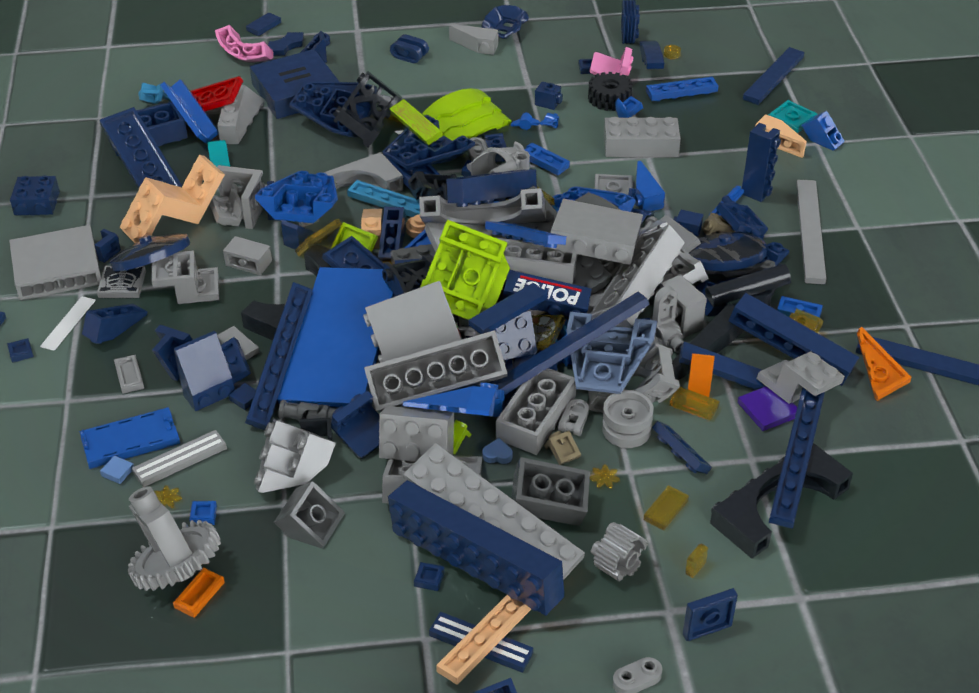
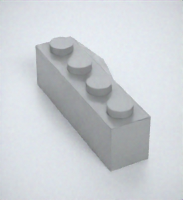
(238, 115)

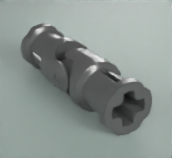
(300, 411)

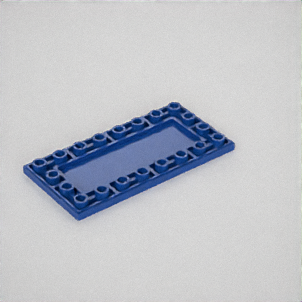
(335, 338)

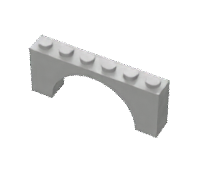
(372, 170)
(526, 207)

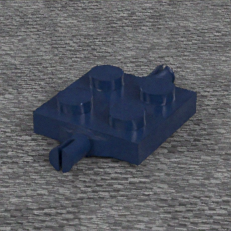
(741, 217)

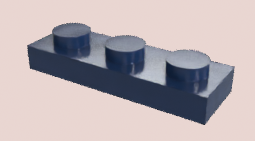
(681, 448)

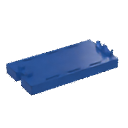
(129, 437)

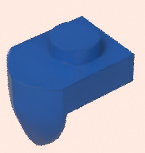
(628, 107)

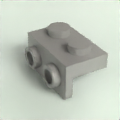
(227, 209)

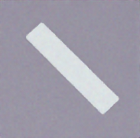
(67, 323)

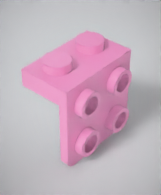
(606, 64)

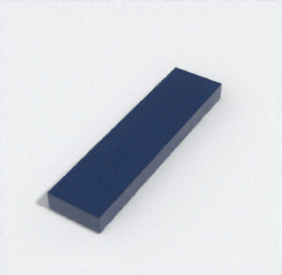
(508, 309)
(724, 366)

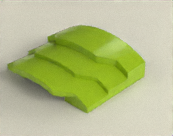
(466, 113)
(469, 269)

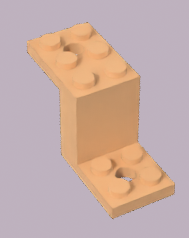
(183, 203)

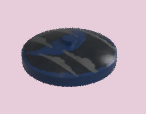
(149, 250)
(729, 251)

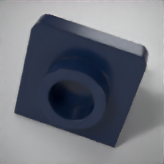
(107, 246)

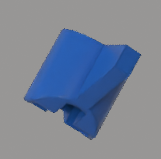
(550, 120)
(525, 121)

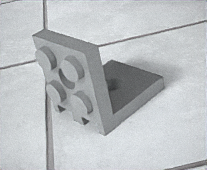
(251, 184)

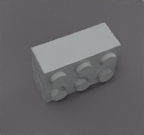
(412, 431)

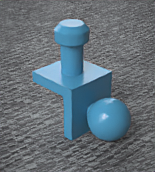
(152, 93)

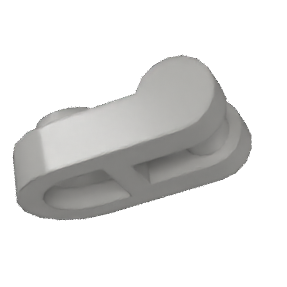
(577, 411)

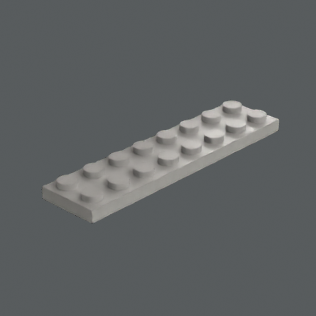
(461, 486)

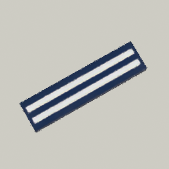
(506, 652)

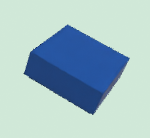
(203, 511)

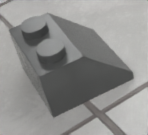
(309, 515)

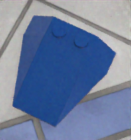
(481, 400)

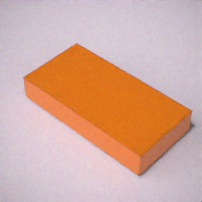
(198, 592)

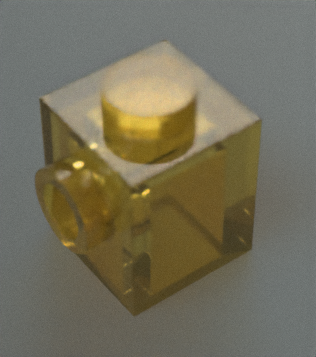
(808, 320)

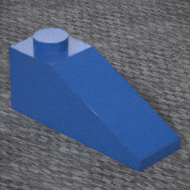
(648, 194)

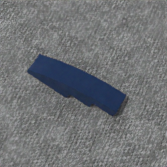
(651, 54)

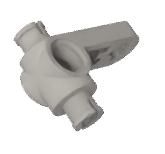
(664, 313)

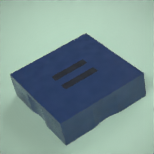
(282, 78)

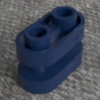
(409, 48)

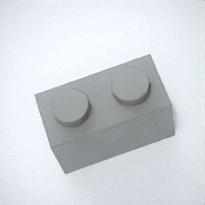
(247, 255)

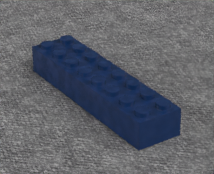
(477, 547)

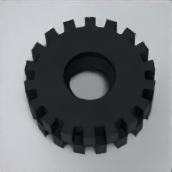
(607, 88)

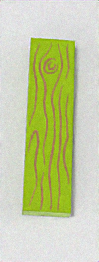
(416, 122)

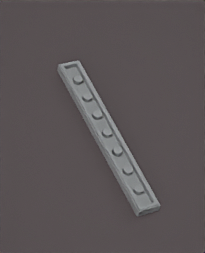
(810, 232)

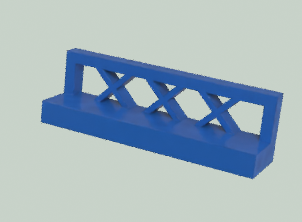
(191, 111)

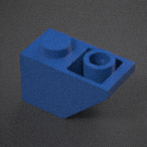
(823, 131)

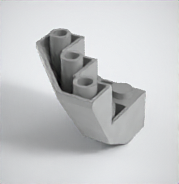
(290, 457)

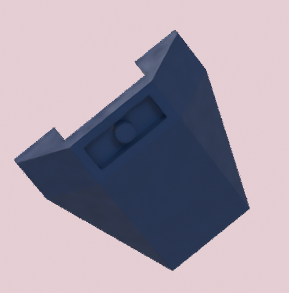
(321, 99)
(412, 152)

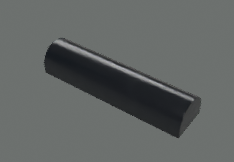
(750, 284)

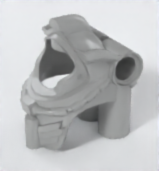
(515, 158)

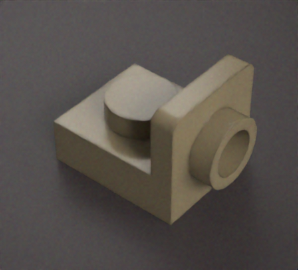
(716, 223)
(563, 447)

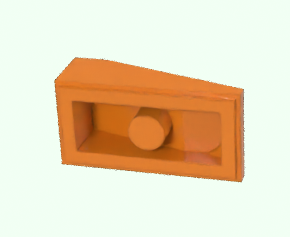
(701, 374)

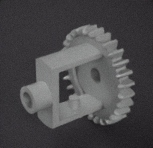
(172, 552)

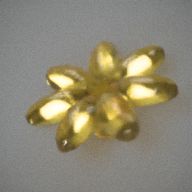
(604, 476)
(167, 497)

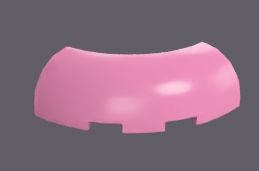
(247, 52)

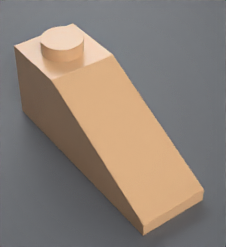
(790, 140)
(372, 222)

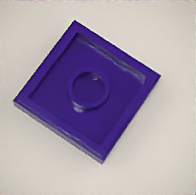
(767, 408)

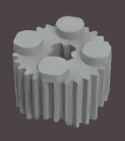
(618, 551)

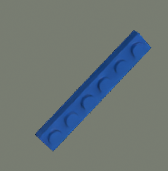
(526, 234)

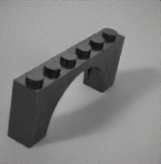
(264, 317)
(738, 514)

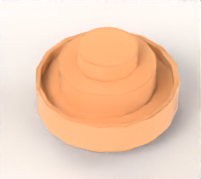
(414, 226)

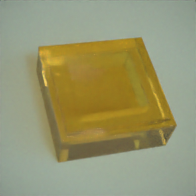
(696, 560)

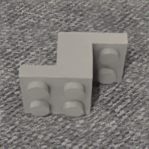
(189, 282)
(804, 371)

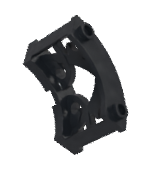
(350, 117)
(427, 185)
(410, 273)

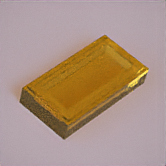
(694, 403)
(666, 507)

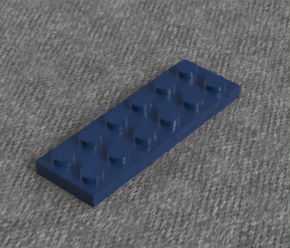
(137, 148)

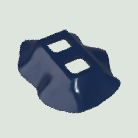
(505, 14)

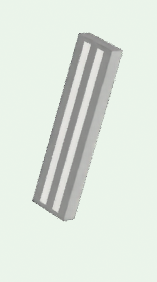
(179, 458)

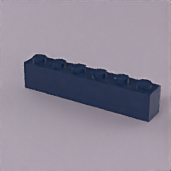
(489, 186)
(789, 335)

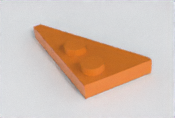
(882, 369)

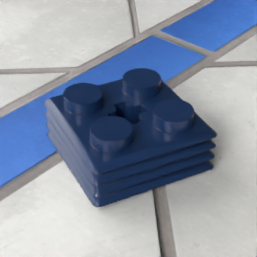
(629, 21)

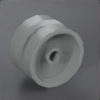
(627, 419)

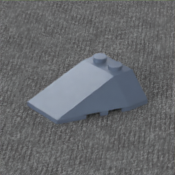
(612, 357)

